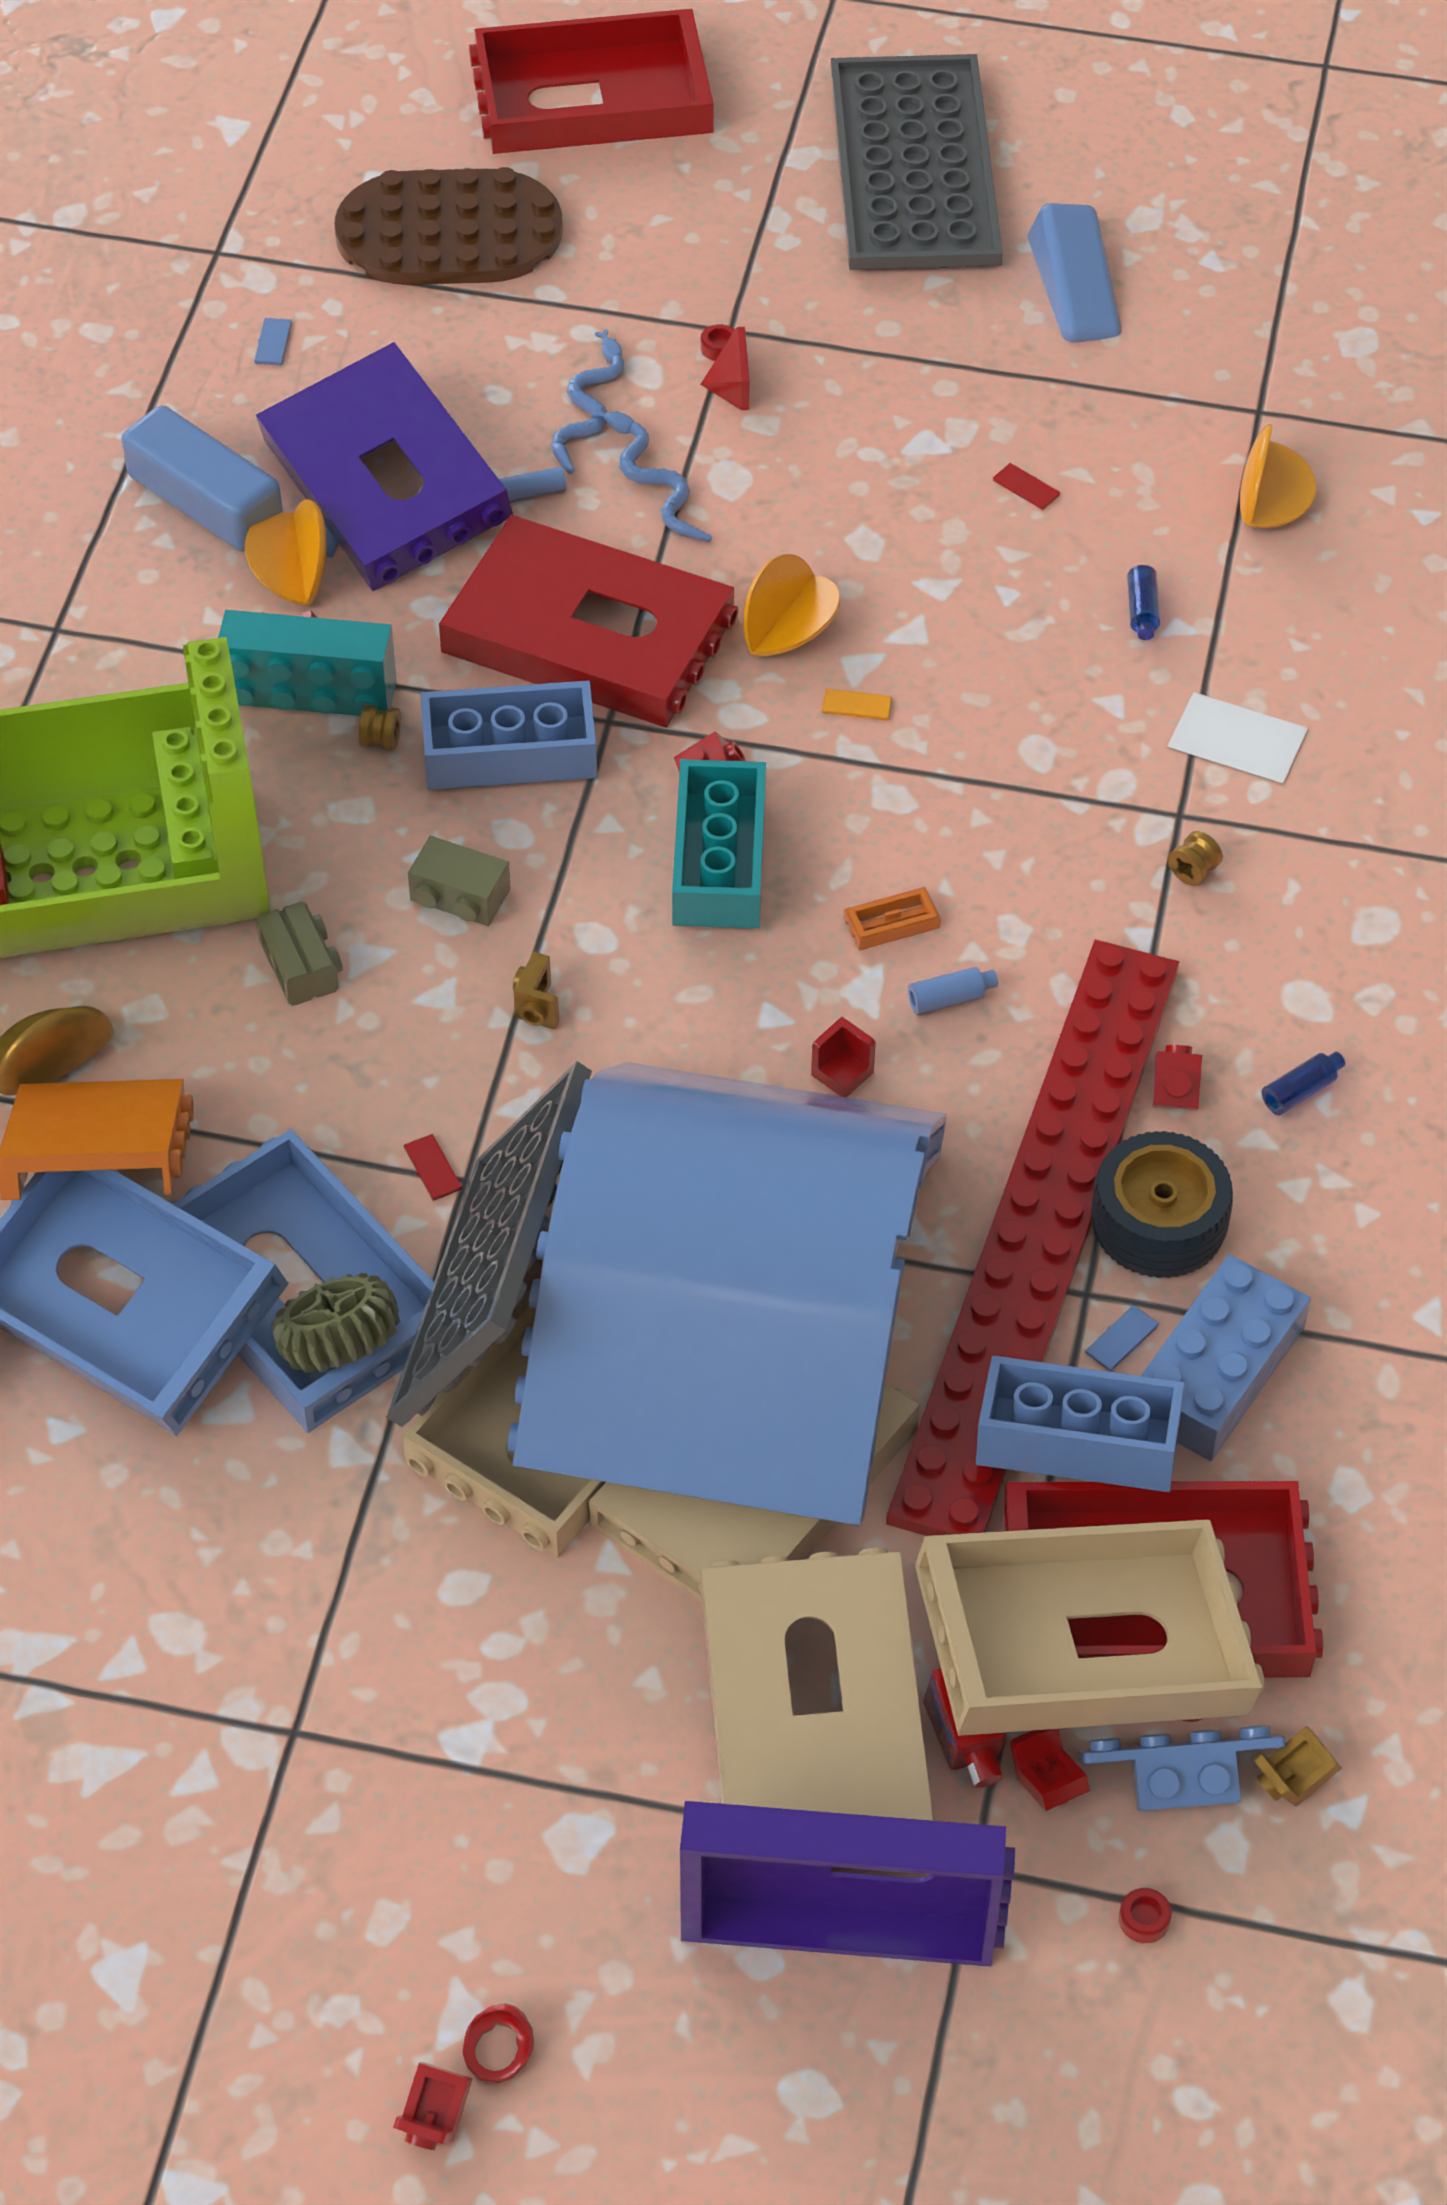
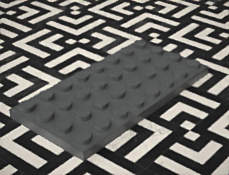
(914, 162)
(489, 1249)

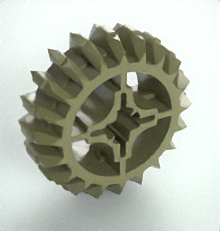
(335, 1322)

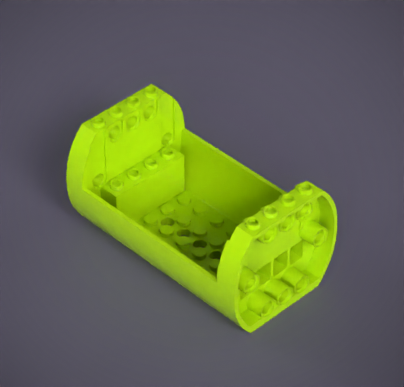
(129, 780)

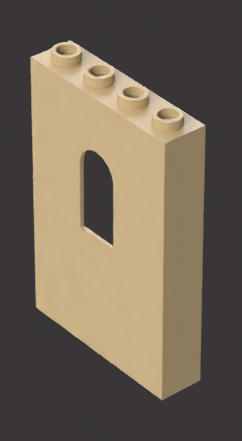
(466, 1443)
(690, 1533)
(1007, 1644)
(832, 1762)

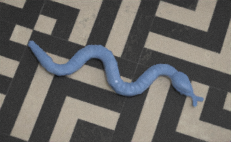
(613, 354)
(625, 424)

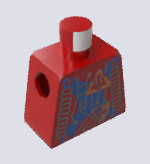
(971, 1751)

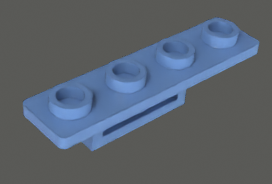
(1184, 1771)

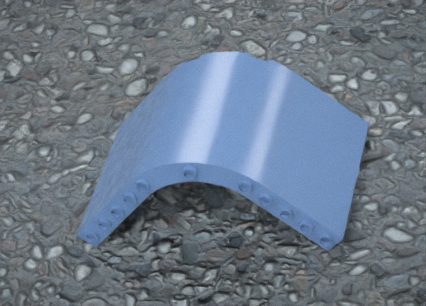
(721, 1289)

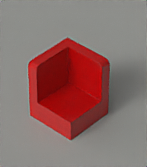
(843, 1057)

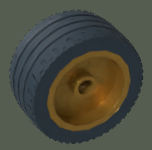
(1161, 1204)

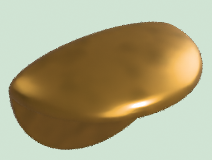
(51, 1045)

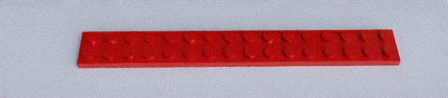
(1035, 1232)

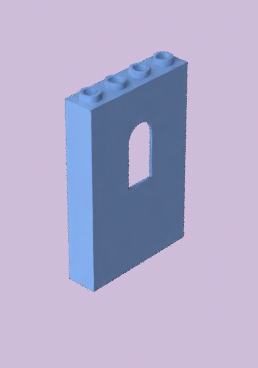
(297, 1197)
(178, 1327)

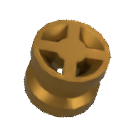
(379, 727)
(1195, 858)

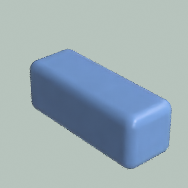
(1075, 271)
(199, 475)

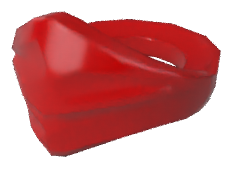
(484, 2022)

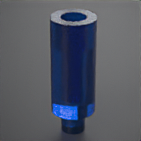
(1143, 601)
(1302, 1082)

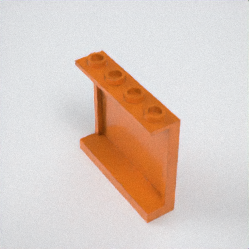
(95, 1129)

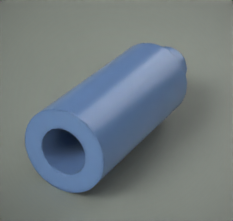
(950, 989)

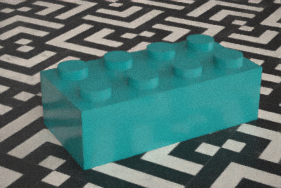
(310, 662)
(719, 844)

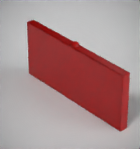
(1026, 486)
(432, 1167)

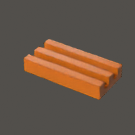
(894, 924)

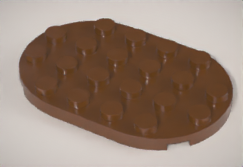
(448, 226)

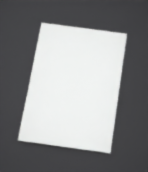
(1237, 737)

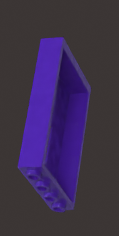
(353, 413)
(769, 1883)

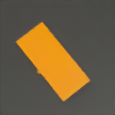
(856, 704)

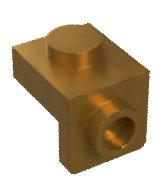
(531, 996)
(1297, 1768)

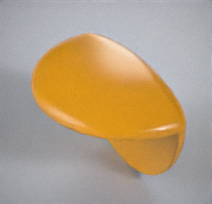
(1275, 484)
(290, 552)
(787, 606)

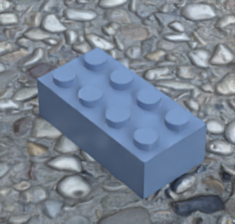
(508, 735)
(1228, 1350)
(1079, 1423)

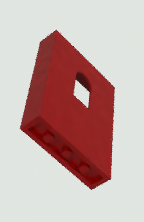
(645, 69)
(521, 620)
(1262, 1548)

